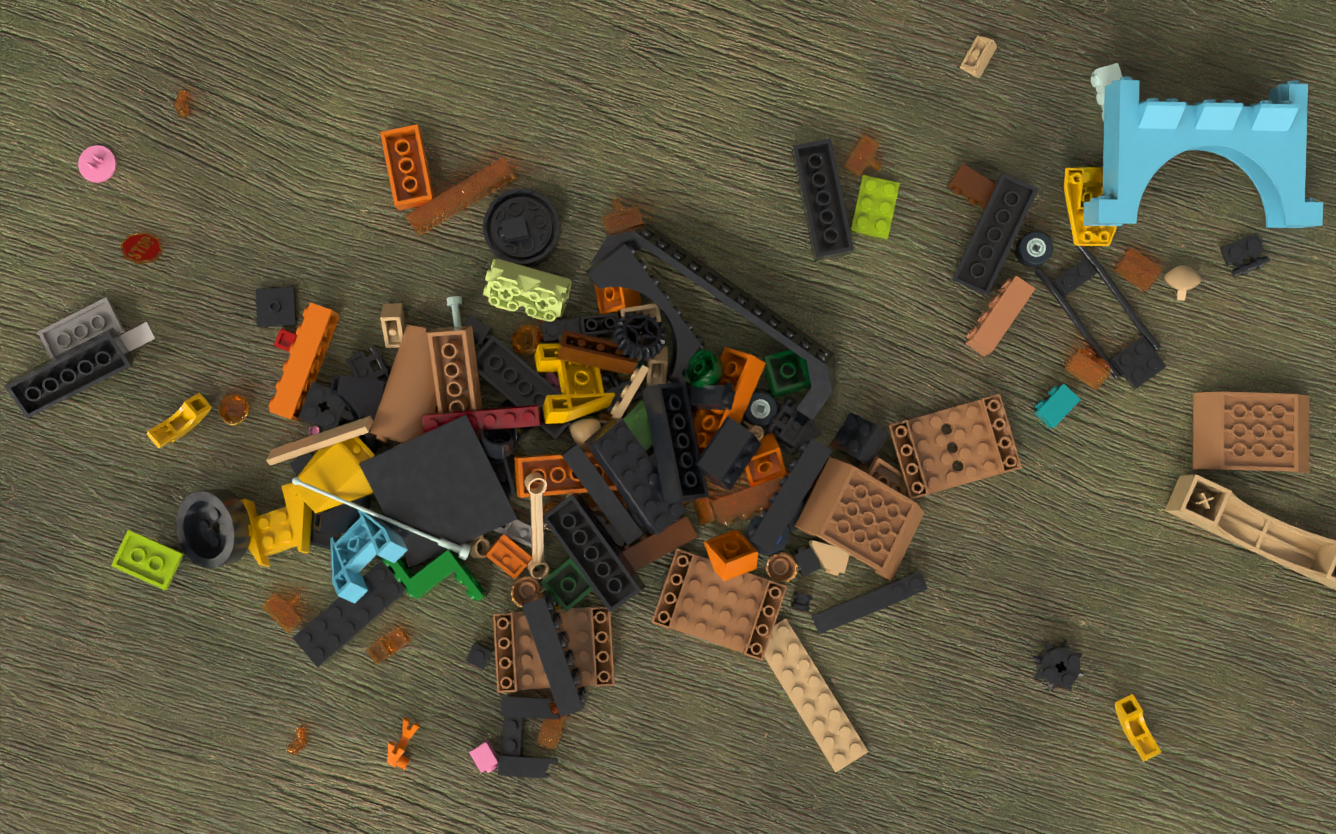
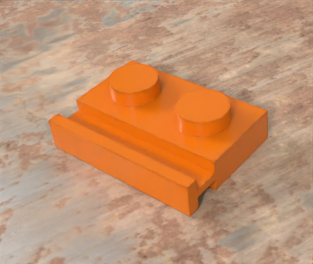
(508, 556)

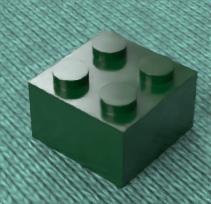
(786, 373)
(567, 584)

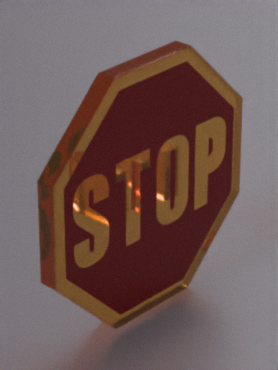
(141, 248)

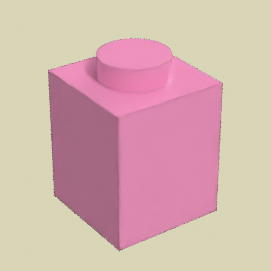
(485, 757)

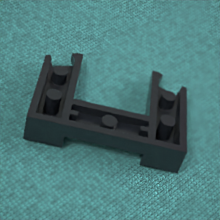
(512, 760)

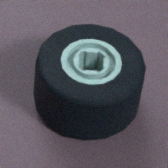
(1029, 244)
(760, 409)

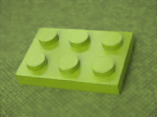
(875, 207)
(147, 559)

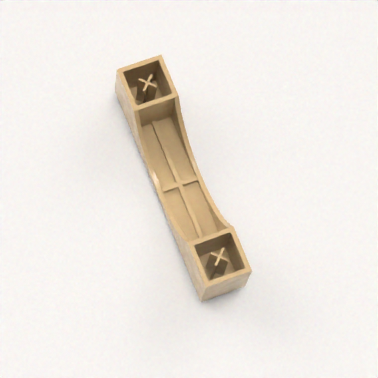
(1232, 519)

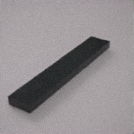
(601, 493)

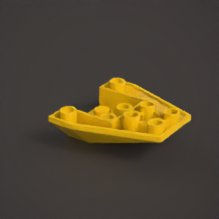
(1079, 187)
(336, 472)

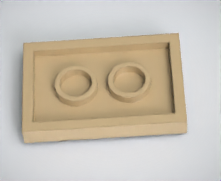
(629, 392)

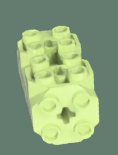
(521, 286)

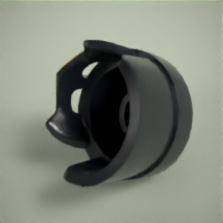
(499, 442)

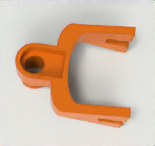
(395, 755)

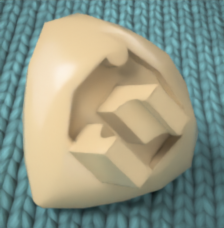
(1182, 279)
(582, 430)

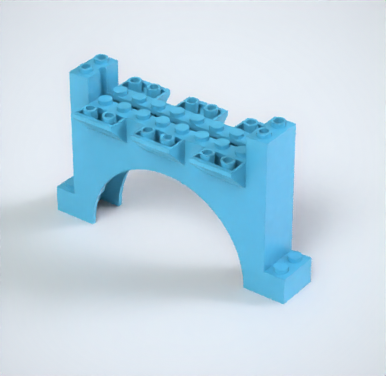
(1259, 138)

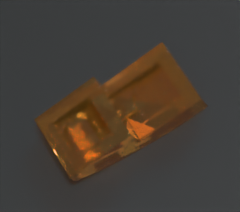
(388, 645)

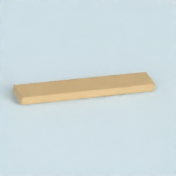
(320, 440)

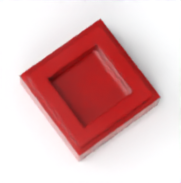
(285, 339)

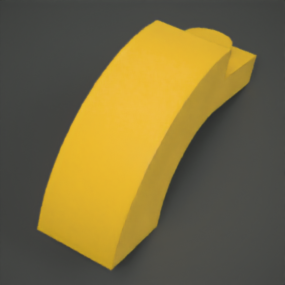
(181, 422)
(1135, 728)

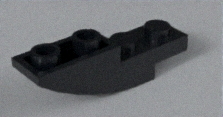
(594, 324)

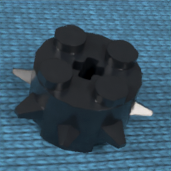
(1066, 658)

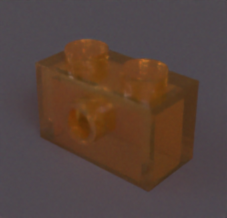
(1087, 367)

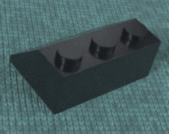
(728, 454)

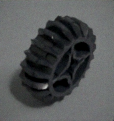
(628, 331)

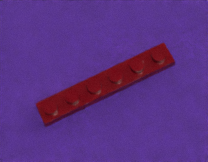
(488, 418)

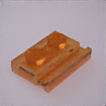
(1138, 269)

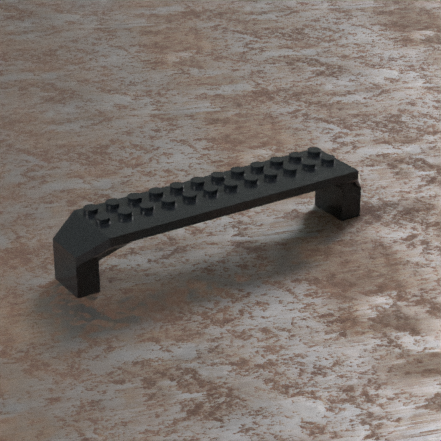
(819, 359)

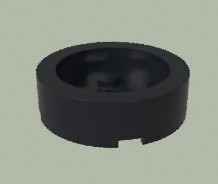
(541, 222)
(198, 527)

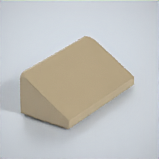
(978, 56)

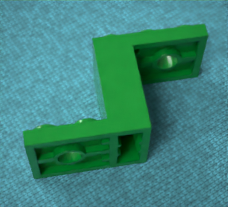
(435, 574)

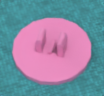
(97, 164)

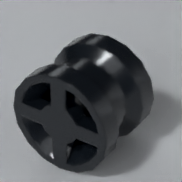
(801, 601)

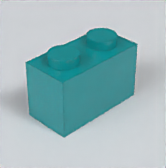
(1056, 405)

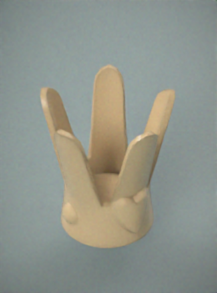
(756, 430)

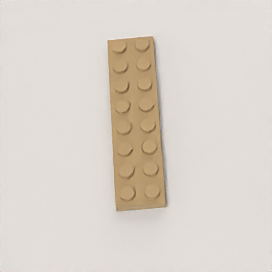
(812, 697)

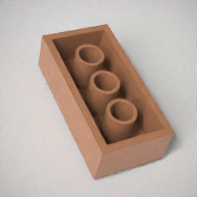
(999, 317)

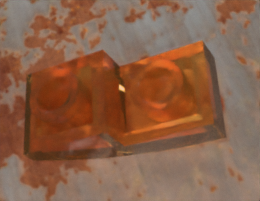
(551, 730)

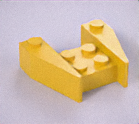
(579, 385)
(279, 528)

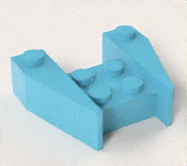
(356, 549)

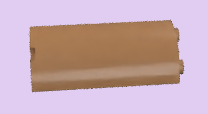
(408, 390)

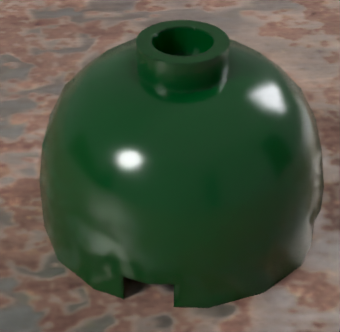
(704, 370)

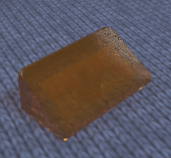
(704, 511)

